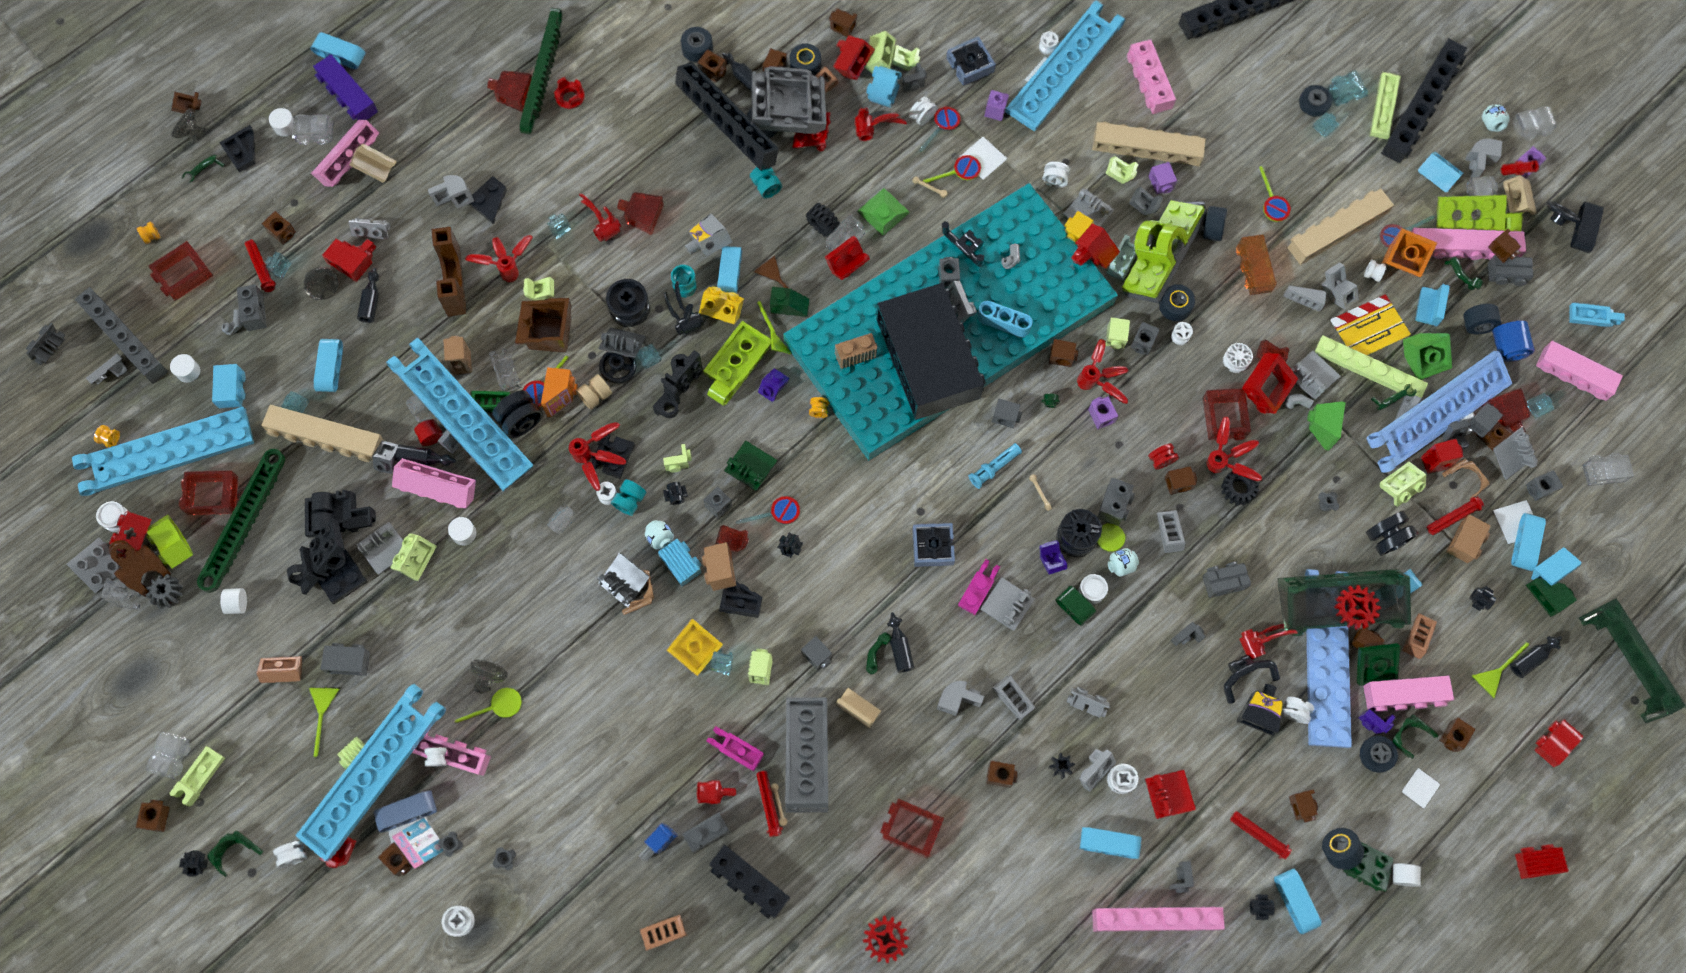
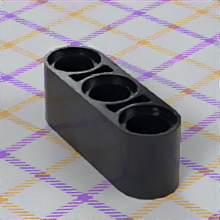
(1587, 229)

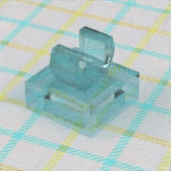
(1326, 124)
(558, 225)
(278, 264)
(648, 356)
(295, 402)
(1540, 405)
(722, 662)

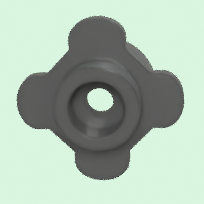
(1324, 505)
(444, 843)
(500, 853)

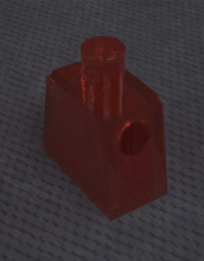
(511, 88)
(642, 211)
(1513, 408)

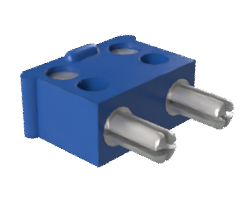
(658, 841)

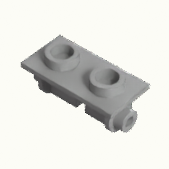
(365, 228)
(1096, 704)

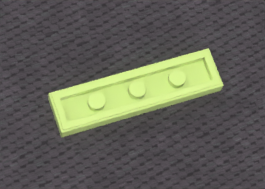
(1385, 105)

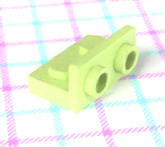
(1404, 483)
(413, 556)

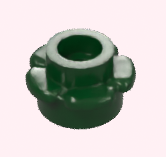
(1050, 400)

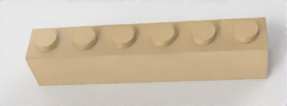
(1148, 143)
(1340, 226)
(321, 433)

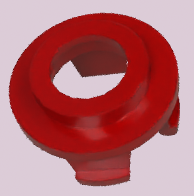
(565, 87)

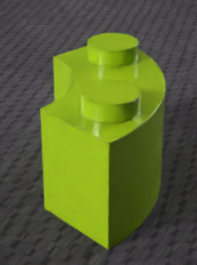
(169, 541)

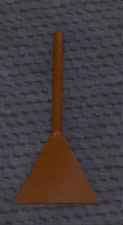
(770, 270)

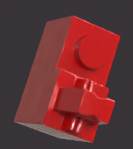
(853, 57)
(1096, 246)
(350, 259)

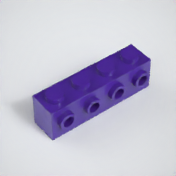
(346, 90)

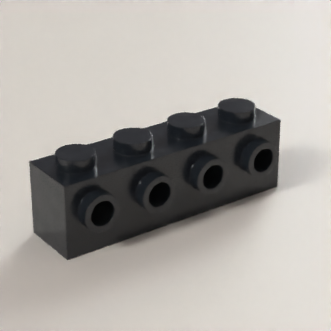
(749, 882)

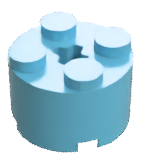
(884, 86)

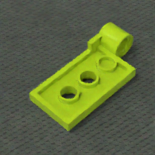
(1492, 213)
(729, 376)

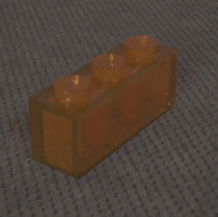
(1256, 264)

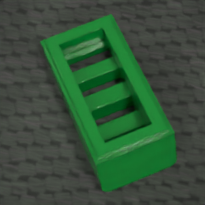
(488, 395)

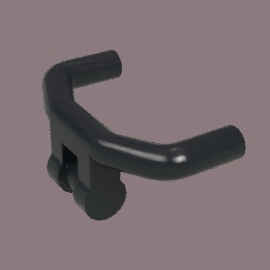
(961, 244)
(1243, 667)

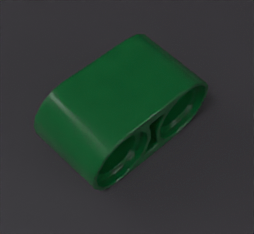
(1075, 605)

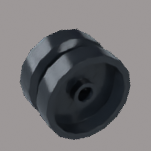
(628, 302)
(517, 414)
(1393, 536)

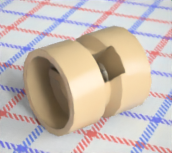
(594, 391)

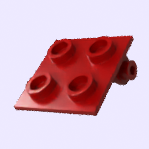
(817, 139)
(1170, 794)

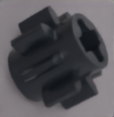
(675, 493)
(790, 545)
(1482, 598)
(1066, 769)
(193, 863)
(1261, 907)

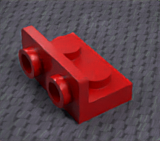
(846, 258)

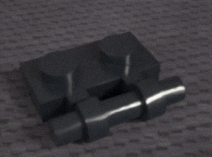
(619, 447)

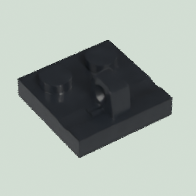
(343, 580)

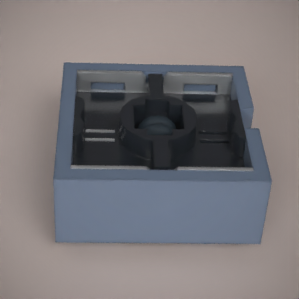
(970, 61)
(933, 545)

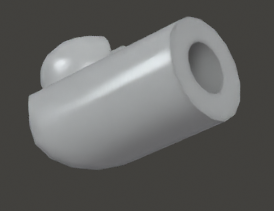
(1014, 257)
(234, 326)
(1298, 399)

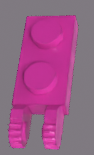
(978, 589)
(737, 749)

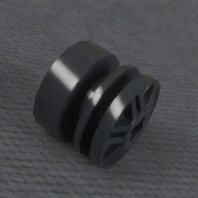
(1076, 543)

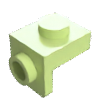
(904, 58)
(1121, 171)
(539, 289)
(676, 463)

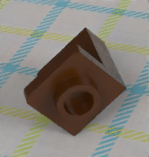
(183, 102)

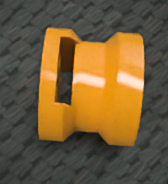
(148, 232)
(819, 407)
(106, 436)

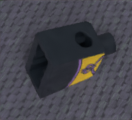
(1262, 711)

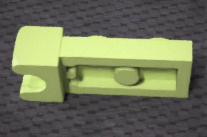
(197, 776)

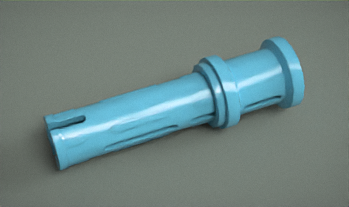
(988, 470)

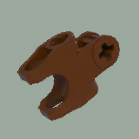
(135, 564)

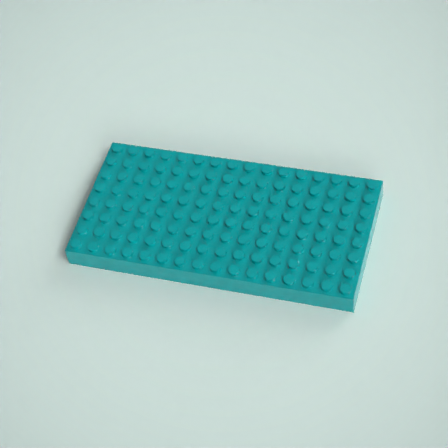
(1042, 285)

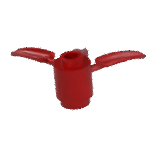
(865, 123)
(606, 228)
(506, 264)
(1090, 374)
(1222, 439)
(582, 453)
(1253, 641)

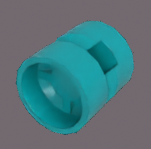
(767, 182)
(686, 279)
(628, 497)

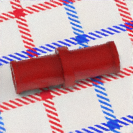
(1519, 168)

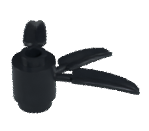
(691, 321)

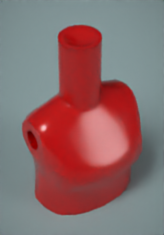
(712, 792)

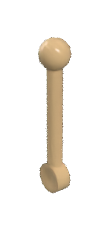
(943, 193)
(1033, 478)
(783, 821)

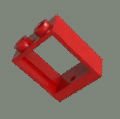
(1283, 373)

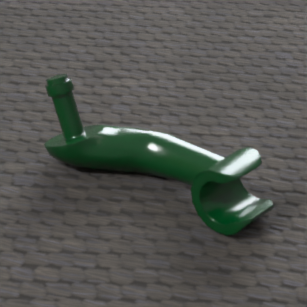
(201, 166)
(1457, 267)
(1393, 398)
(871, 666)

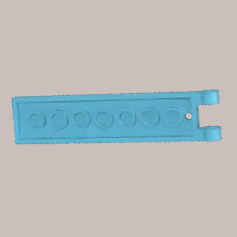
(1063, 67)
(462, 416)
(165, 450)
(368, 774)

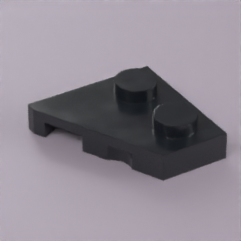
(240, 148)
(489, 198)
(740, 601)

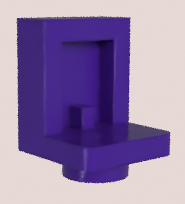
(772, 384)
(1052, 557)
(1376, 724)

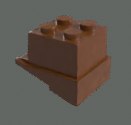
(545, 324)

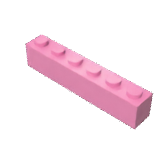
(1466, 243)
(1158, 919)

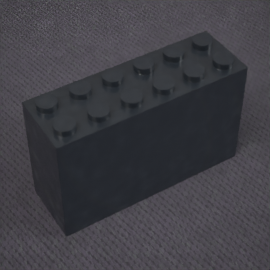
(930, 350)

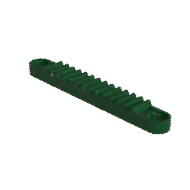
(541, 71)
(241, 521)

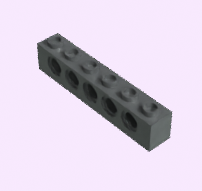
(121, 335)

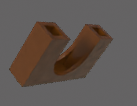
(451, 288)

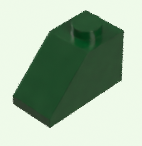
(788, 302)
(1551, 597)

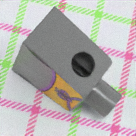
(708, 236)

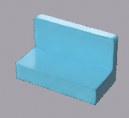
(1440, 171)
(1432, 305)
(1556, 567)

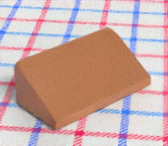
(280, 669)

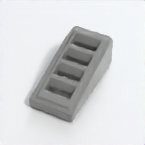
(1308, 297)
(1172, 543)
(1018, 693)

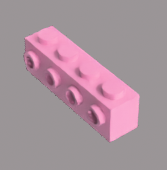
(1151, 76)
(338, 160)
(1579, 371)
(433, 483)
(1408, 692)
(456, 754)

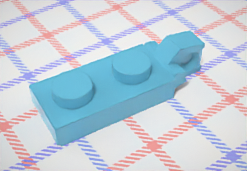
(1594, 315)

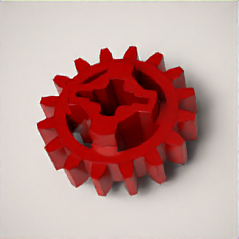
(1350, 600)
(899, 944)

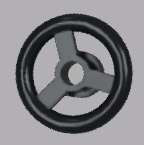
(1561, 213)
(616, 358)

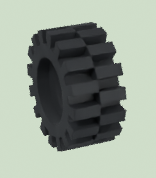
(822, 219)
(1239, 498)

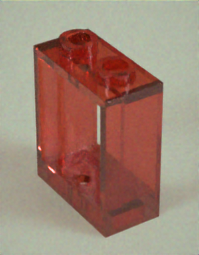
(187, 283)
(1226, 396)
(229, 492)
(936, 819)

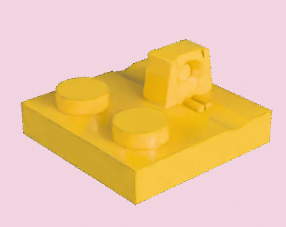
(694, 647)

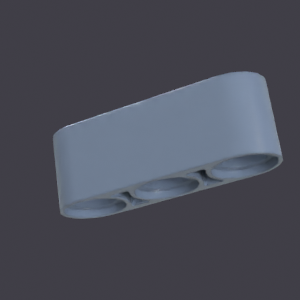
(405, 811)

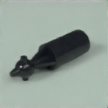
(740, 70)
(369, 299)
(422, 455)
(900, 646)
(1534, 657)

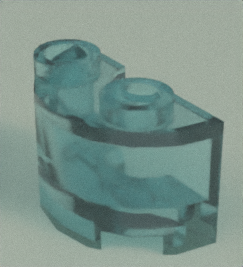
(1347, 87)

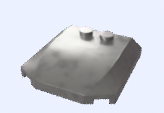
(788, 100)

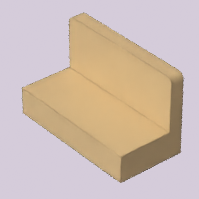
(372, 162)
(1519, 195)
(858, 708)

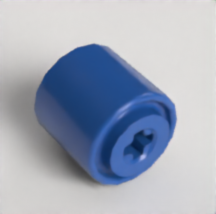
(1513, 340)

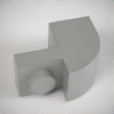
(1483, 152)
(452, 189)
(1338, 288)
(954, 694)

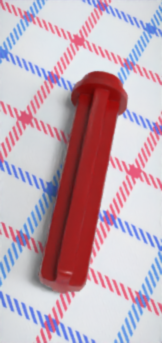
(267, 283)
(1456, 515)
(768, 804)
(1261, 835)

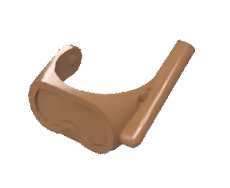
(1471, 466)
(648, 597)

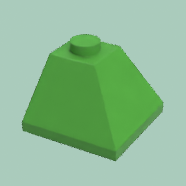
(883, 211)
(1428, 353)
(1327, 423)

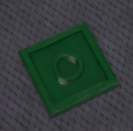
(1378, 663)

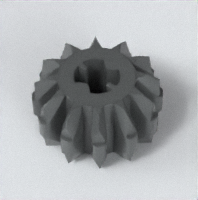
(156, 592)

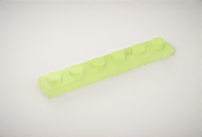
(1368, 366)

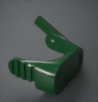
(1412, 721)
(216, 854)

